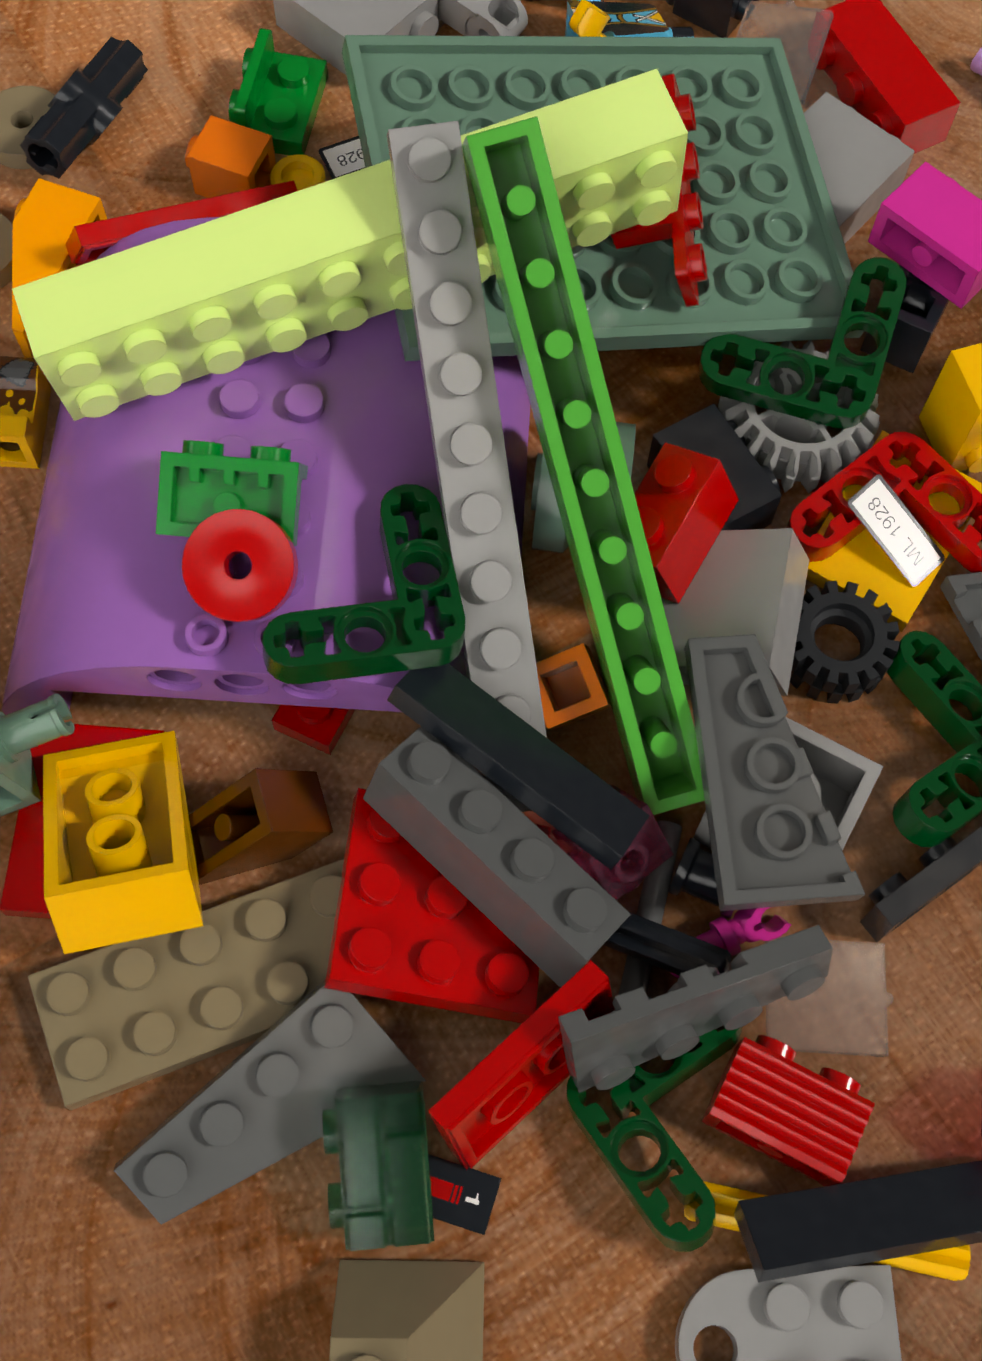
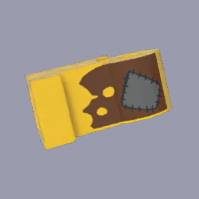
(23, 411)

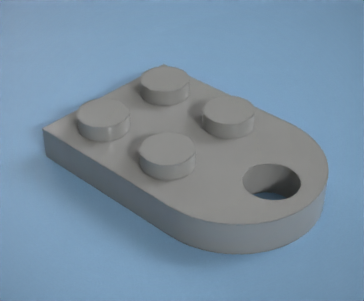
(797, 1318)

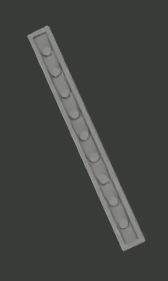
(465, 415)

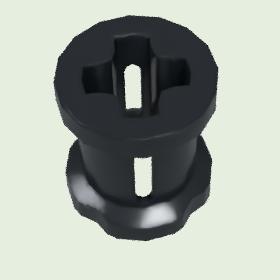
(697, 876)

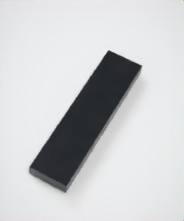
(520, 760)
(862, 1221)

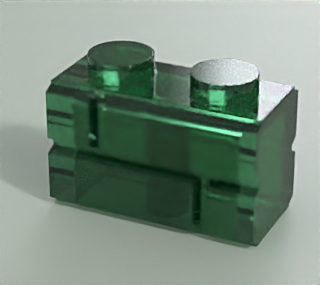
(382, 1166)

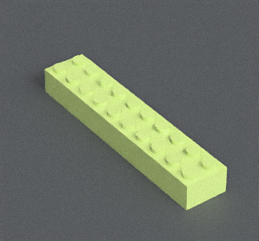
(321, 258)

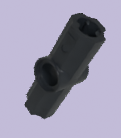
(84, 107)

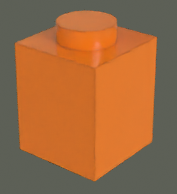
(229, 158)
(571, 687)

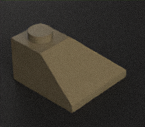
(408, 1311)

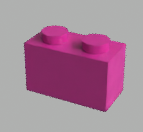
(934, 233)

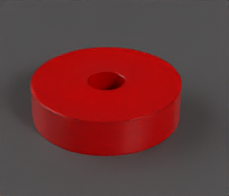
(208, 560)

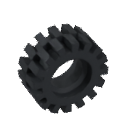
(864, 621)

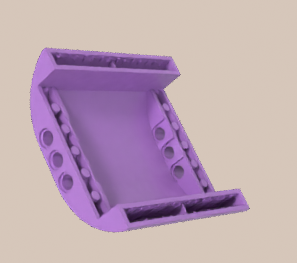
(110, 594)

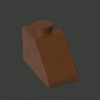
(258, 822)

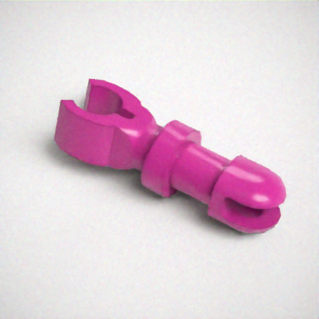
(743, 928)

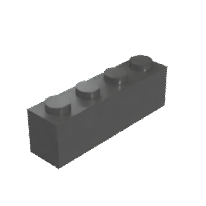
(494, 855)

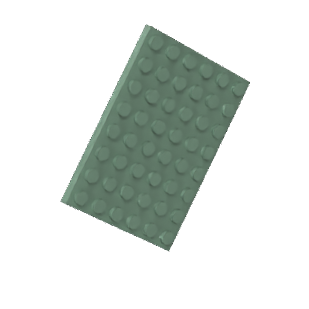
(765, 206)

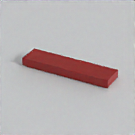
(94, 238)

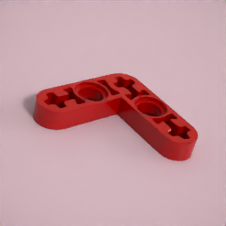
(875, 461)

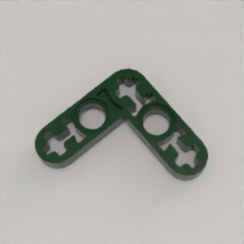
(838, 370)
(397, 620)
(940, 784)
(636, 1096)

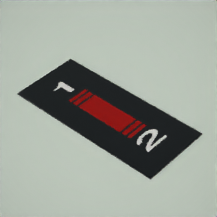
(462, 1194)

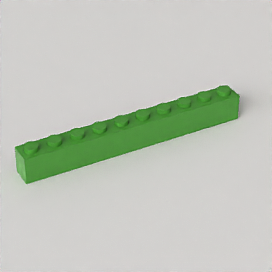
(585, 459)

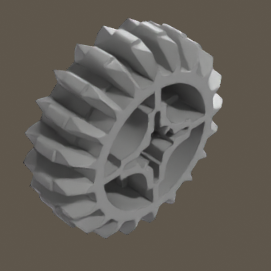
(795, 446)

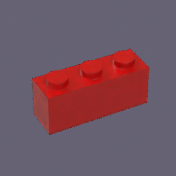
(886, 75)

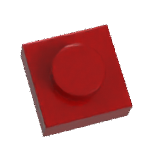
(312, 725)

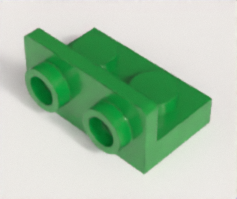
(279, 94)
(206, 482)

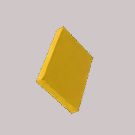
(868, 565)

